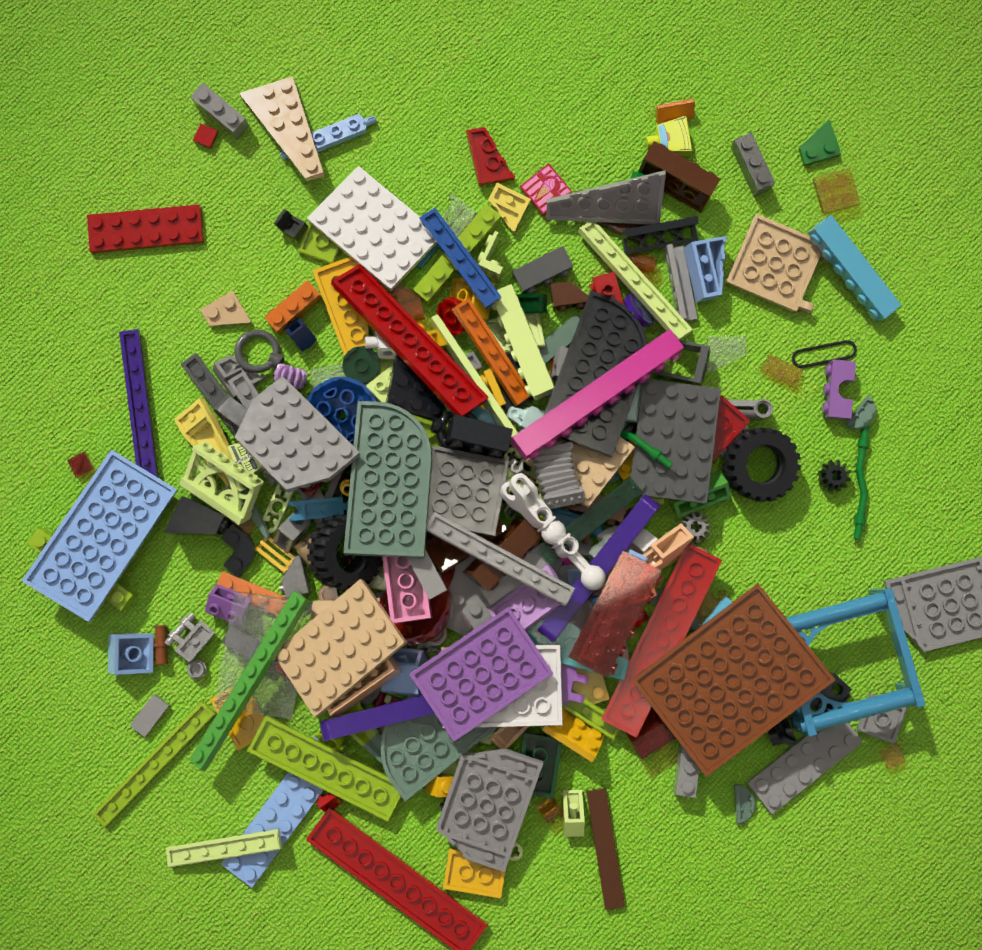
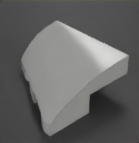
(229, 368)

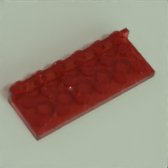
(615, 614)

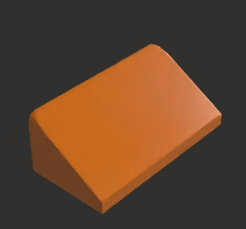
(675, 110)

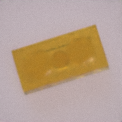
(781, 370)

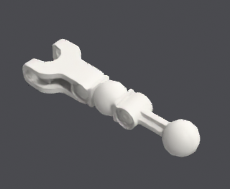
(552, 531)

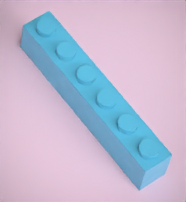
(853, 268)

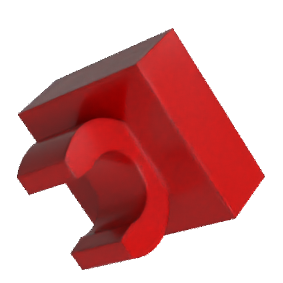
(328, 801)

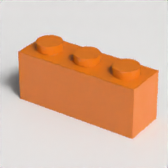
(293, 306)

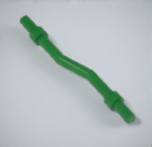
(654, 453)
(860, 519)

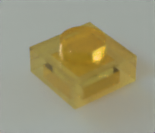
(892, 756)

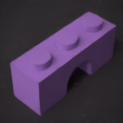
(835, 405)

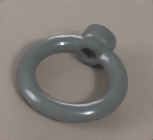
(274, 359)

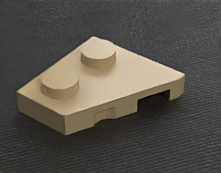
(225, 311)

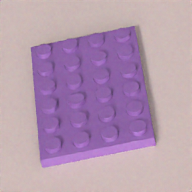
(481, 673)

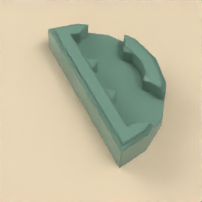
(863, 415)
(744, 803)

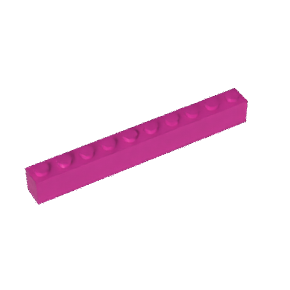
(597, 395)

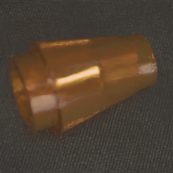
(644, 262)

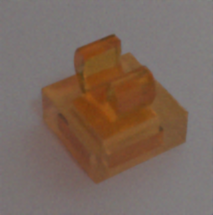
(550, 809)

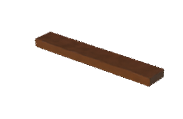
(605, 848)

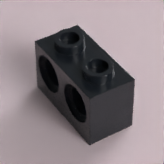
(842, 696)

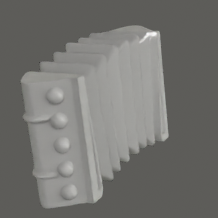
(557, 476)

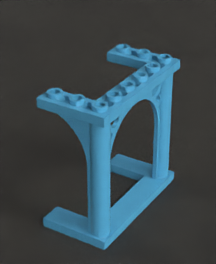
(906, 693)

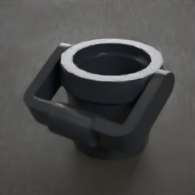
(782, 734)

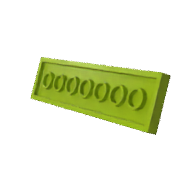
(325, 767)

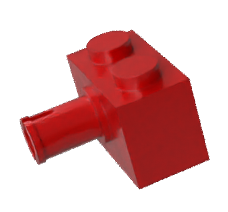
(606, 285)

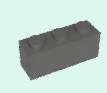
(752, 164)
(543, 271)

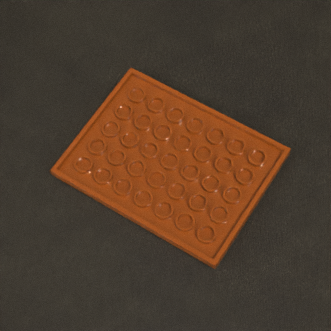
(733, 679)

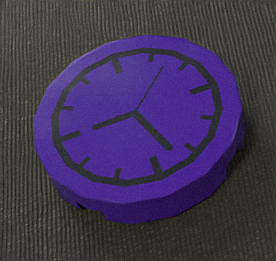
(641, 313)

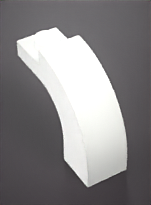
(640, 544)

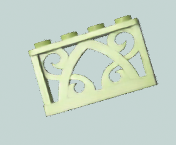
(236, 475)

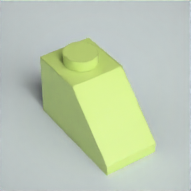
(573, 813)

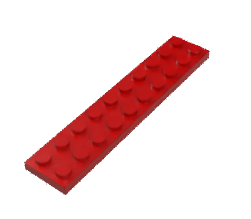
(409, 341)
(663, 632)
(396, 881)

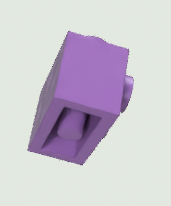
(220, 602)

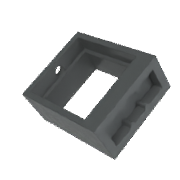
(701, 367)

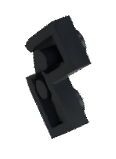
(243, 547)

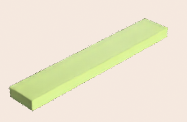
(223, 848)

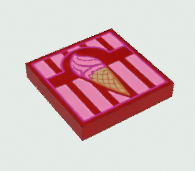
(543, 186)

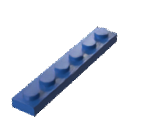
(460, 258)

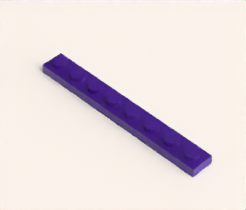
(138, 400)

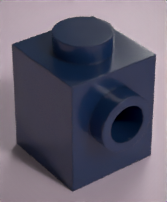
(300, 334)

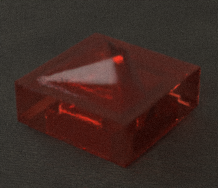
(80, 464)

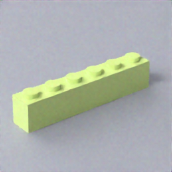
(523, 343)

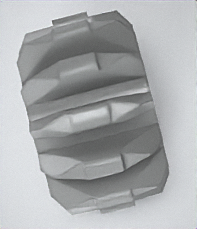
(698, 521)

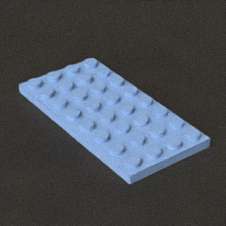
(100, 536)

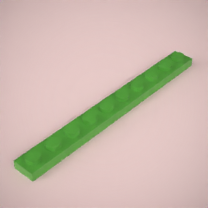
(249, 680)

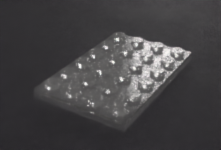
(247, 626)

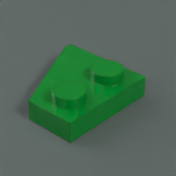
(820, 146)

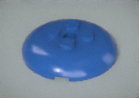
(338, 395)

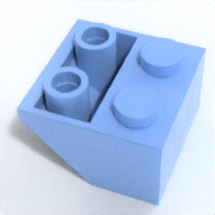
(408, 661)

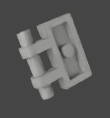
(193, 641)

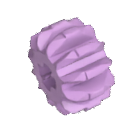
(293, 375)

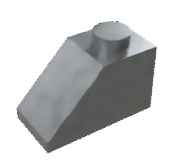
(295, 578)

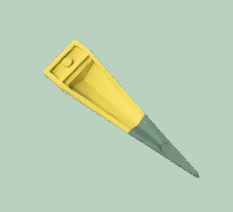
(200, 426)

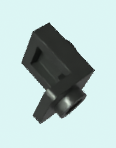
(290, 225)

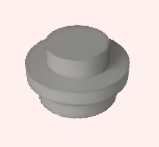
(197, 669)

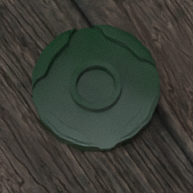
(361, 364)

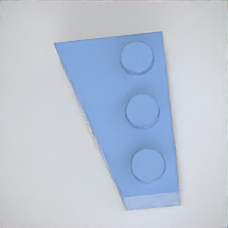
(705, 267)

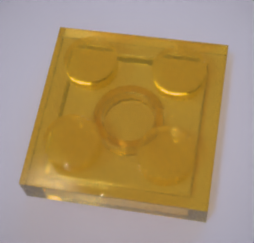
(836, 191)

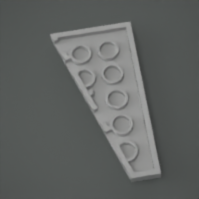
(625, 201)

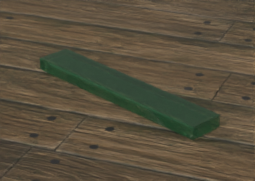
(596, 516)

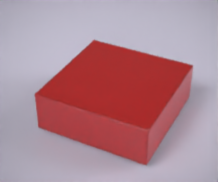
(205, 136)

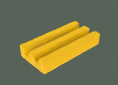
(268, 557)

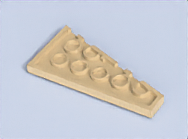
(283, 117)

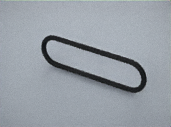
(821, 346)

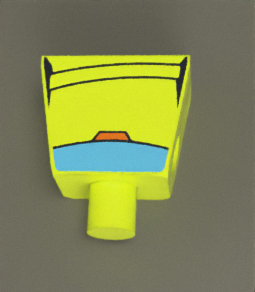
(673, 135)

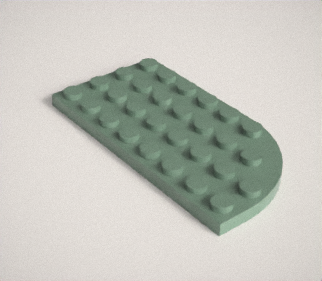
(388, 484)
(420, 750)

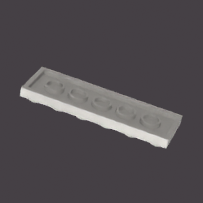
(802, 765)

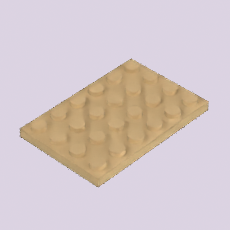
(339, 648)

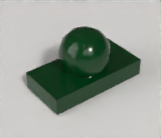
(533, 303)

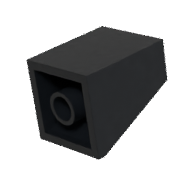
(197, 519)

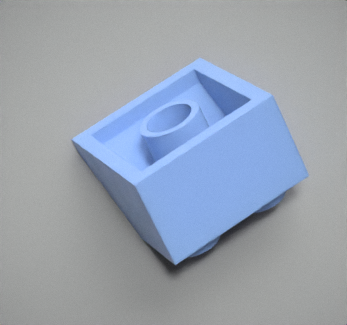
(130, 653)

